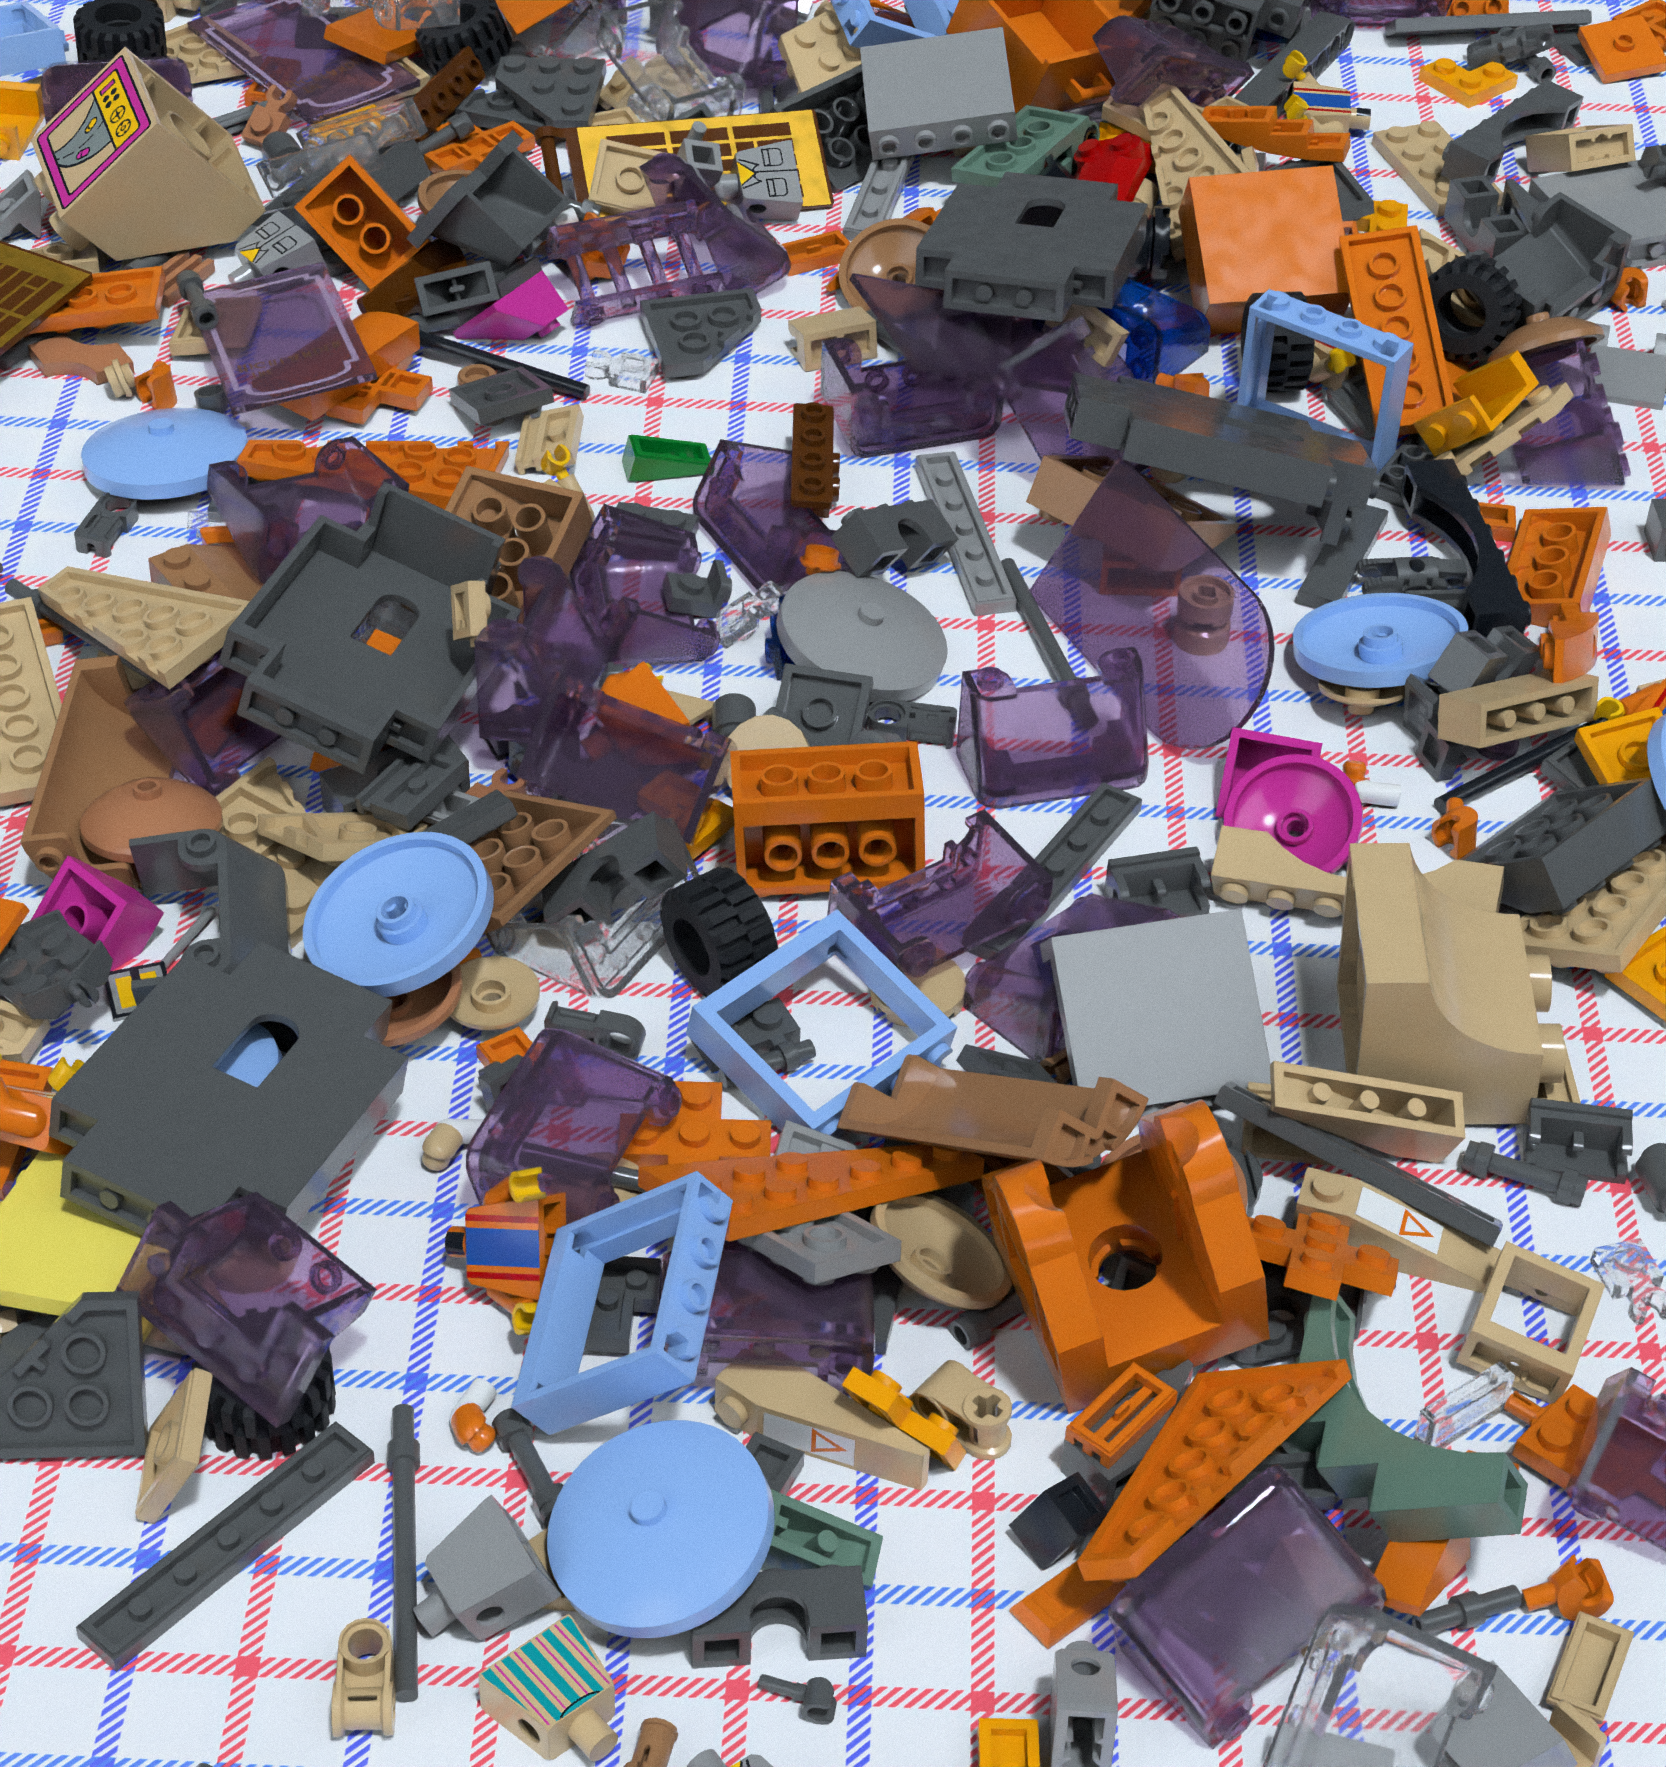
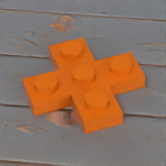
(474, 149)
(394, 388)
(699, 1132)
(1320, 1257)

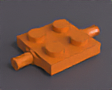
(1553, 1433)

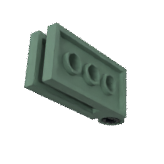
(1039, 135)

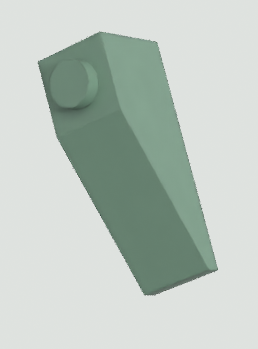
(813, 1538)

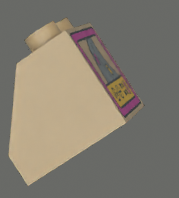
(142, 168)

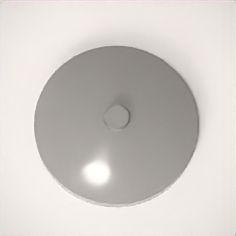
(863, 630)

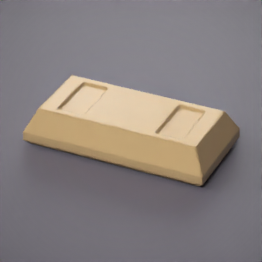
(1590, 1666)

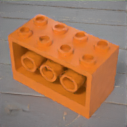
(827, 814)

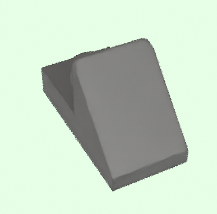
(21, 205)

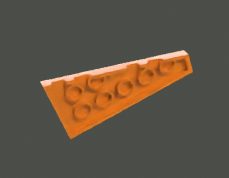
(1201, 1453)

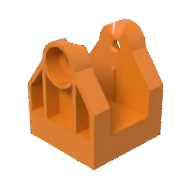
(1167, 1201)

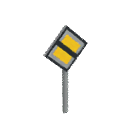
(119, 981)

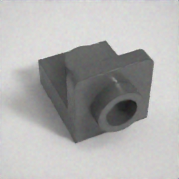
(696, 594)

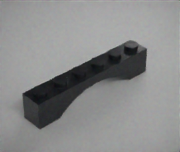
(1441, 501)

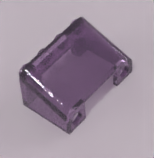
(1582, 439)

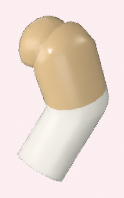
(445, 1141)

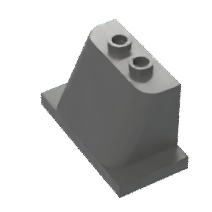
(497, 208)

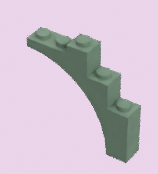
(1409, 1485)

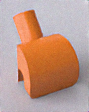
(1631, 289)
(1189, 382)
(157, 385)
(1456, 827)
(1573, 1589)

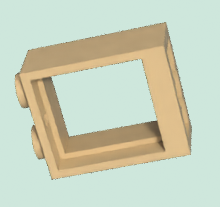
(1580, 148)
(1541, 1369)

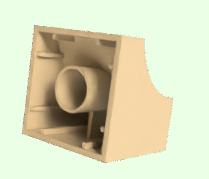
(1441, 991)

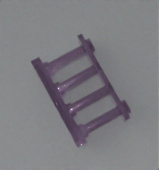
(631, 227)

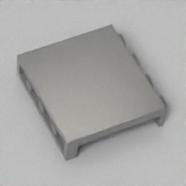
(938, 93)
(1622, 198)
(1161, 1007)

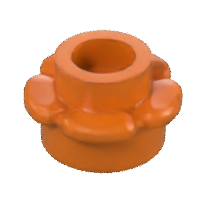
(820, 559)

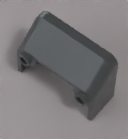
(249, 893)

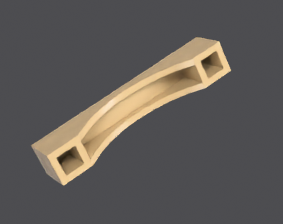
(1260, 870)

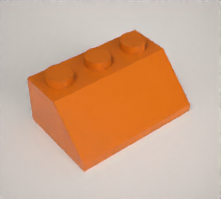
(360, 222)

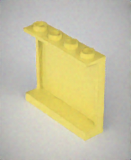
(56, 1247)

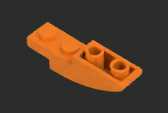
(1570, 643)
(1420, 1570)

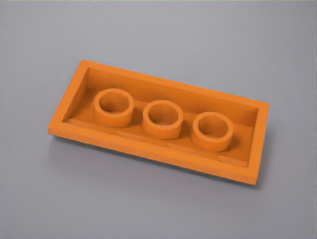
(387, 341)
(1559, 558)

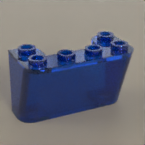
(1162, 330)

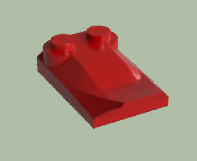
(1115, 160)

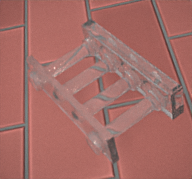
(332, 141)

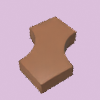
(67, 357)

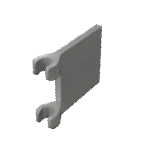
(1632, 375)

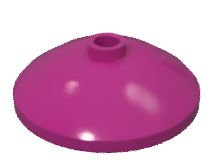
(1305, 794)

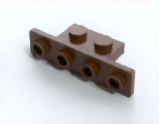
(448, 89)
(398, 290)
(813, 463)

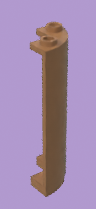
(89, 753)
(996, 1114)

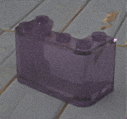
(902, 408)

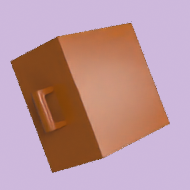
(1047, 48)
(1263, 235)

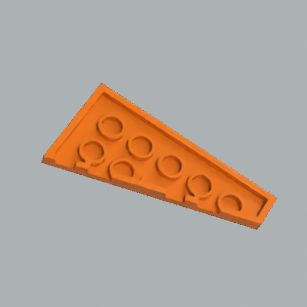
(427, 469)
(812, 1186)

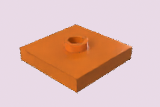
(1622, 48)

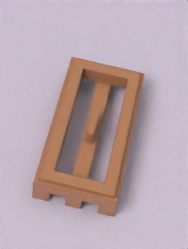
(177, 264)

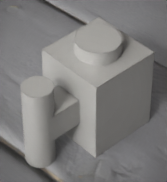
(702, 154)

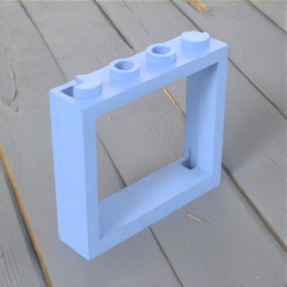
(928, 17)
(28, 39)
(1337, 331)
(831, 936)
(549, 1383)

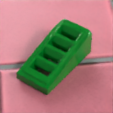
(663, 458)

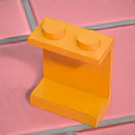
(19, 117)
(1486, 401)

